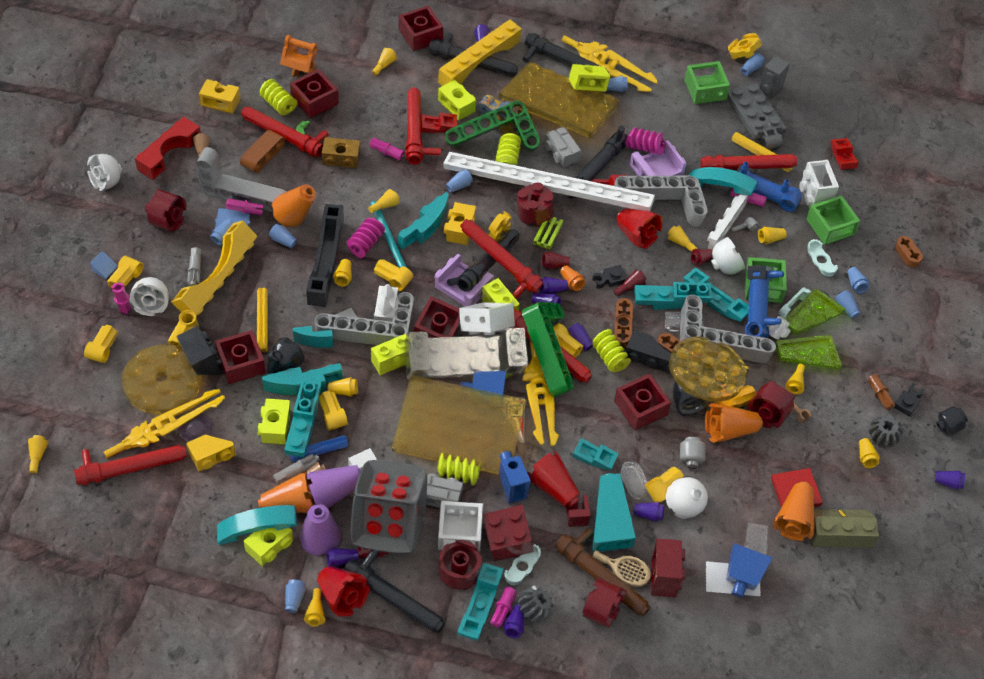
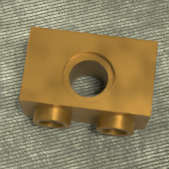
(341, 152)

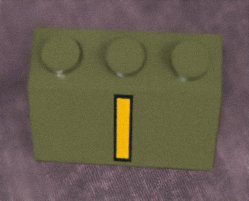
(844, 528)

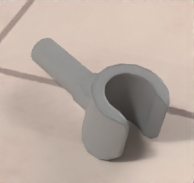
(750, 223)

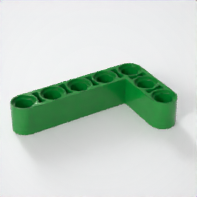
(511, 117)
(546, 345)

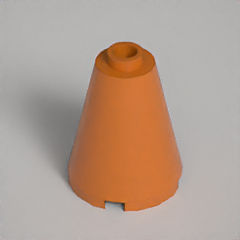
(293, 206)
(730, 422)
(291, 492)
(797, 513)

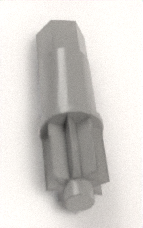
(194, 266)
(295, 469)

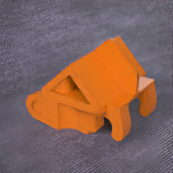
(298, 61)

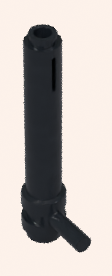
(543, 46)
(448, 50)
(611, 148)
(475, 272)
(394, 595)

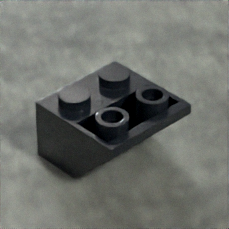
(200, 352)

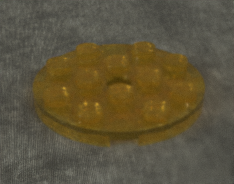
(717, 385)
(156, 396)

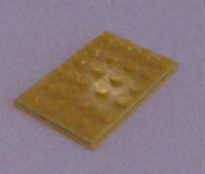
(555, 100)
(458, 422)

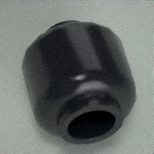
(952, 420)

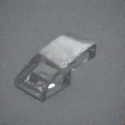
(756, 537)

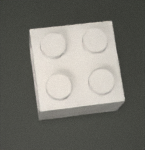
(812, 182)
(481, 319)
(460, 523)

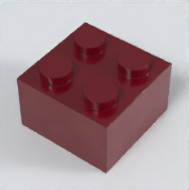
(420, 27)
(314, 93)
(438, 319)
(240, 357)
(642, 401)
(508, 533)
(667, 568)

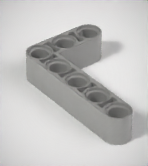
(224, 186)
(671, 188)
(374, 331)
(746, 346)

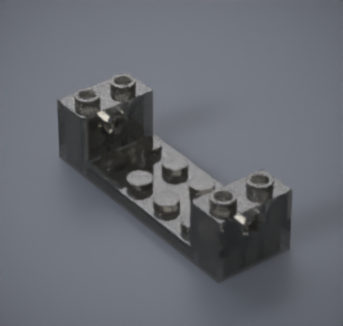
(465, 355)

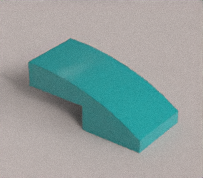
(307, 337)
(599, 457)

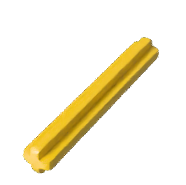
(753, 147)
(262, 319)

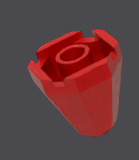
(640, 226)
(343, 590)

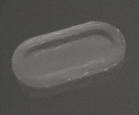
(634, 479)

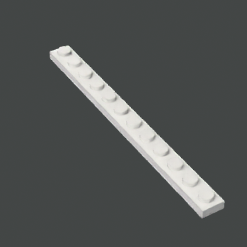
(554, 182)

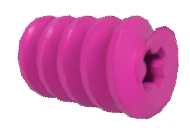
(646, 141)
(365, 237)

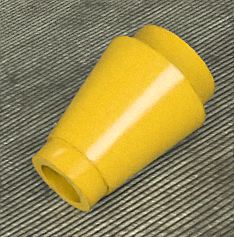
(769, 235)
(343, 274)
(344, 387)
(868, 454)

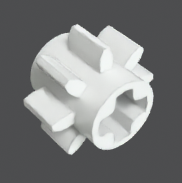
(779, 330)

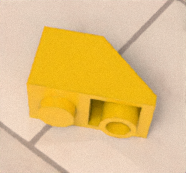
(209, 451)

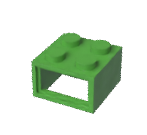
(708, 87)
(834, 221)
(777, 286)

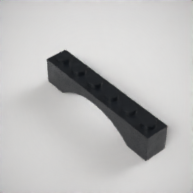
(322, 272)
(646, 350)

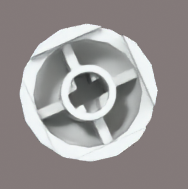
(104, 171)
(726, 257)
(149, 296)
(686, 497)

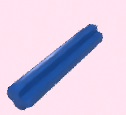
(323, 447)

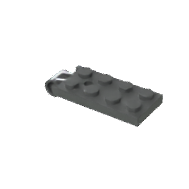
(757, 115)

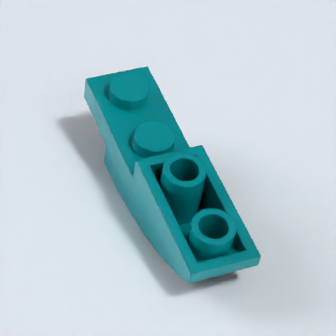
(430, 220)
(671, 296)
(289, 381)
(303, 418)

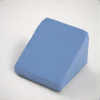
(103, 265)

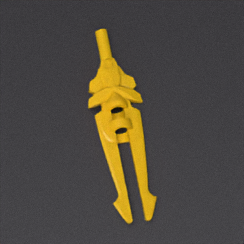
(598, 55)
(535, 375)
(147, 434)

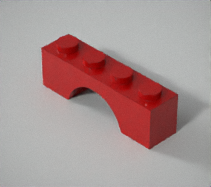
(151, 160)

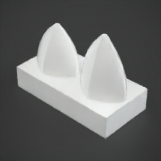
(386, 303)

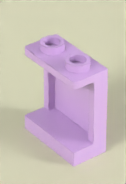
(667, 164)
(453, 269)

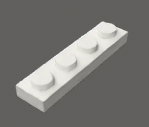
(730, 216)

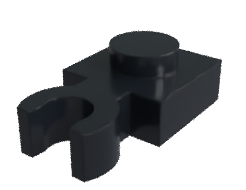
(612, 276)
(908, 400)

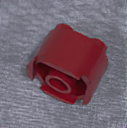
(535, 204)
(166, 210)
(772, 404)
(459, 564)
(604, 602)

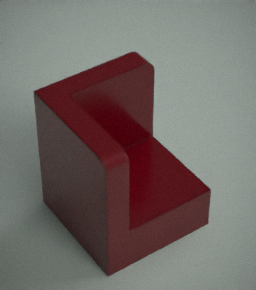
(579, 514)

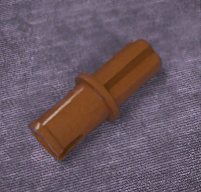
(881, 391)

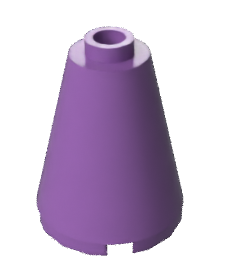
(333, 484)
(319, 531)

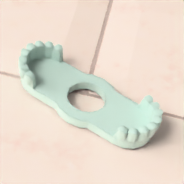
(815, 250)
(802, 294)
(513, 575)

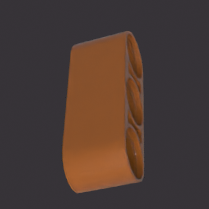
(262, 151)

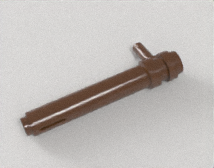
(577, 554)

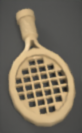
(646, 570)

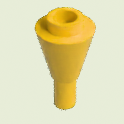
(387, 57)
(388, 199)
(678, 236)
(796, 382)
(37, 447)
(315, 613)

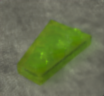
(813, 311)
(812, 351)

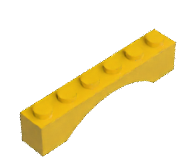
(500, 39)
(235, 243)

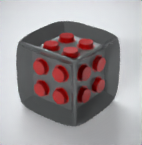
(389, 506)

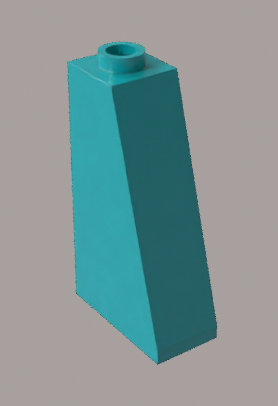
(612, 520)

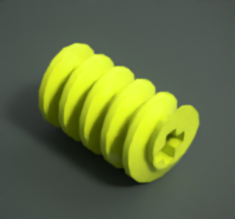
(277, 97)
(508, 149)
(611, 351)
(458, 469)

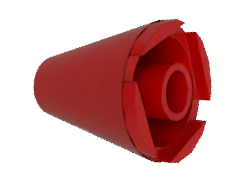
(554, 479)

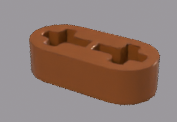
(909, 251)

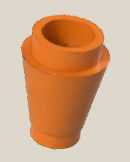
(574, 279)

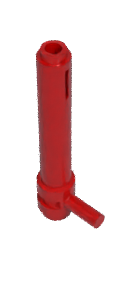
(304, 142)
(414, 145)
(755, 162)
(523, 274)
(574, 366)
(97, 472)

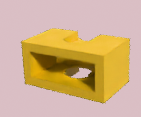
(213, 91)
(456, 217)

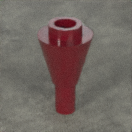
(701, 256)
(636, 278)

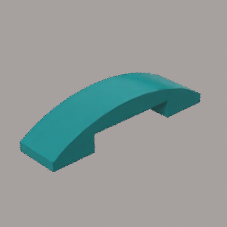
(725, 177)
(720, 301)
(255, 520)
(481, 602)

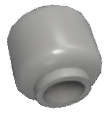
(692, 451)

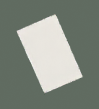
(717, 582)

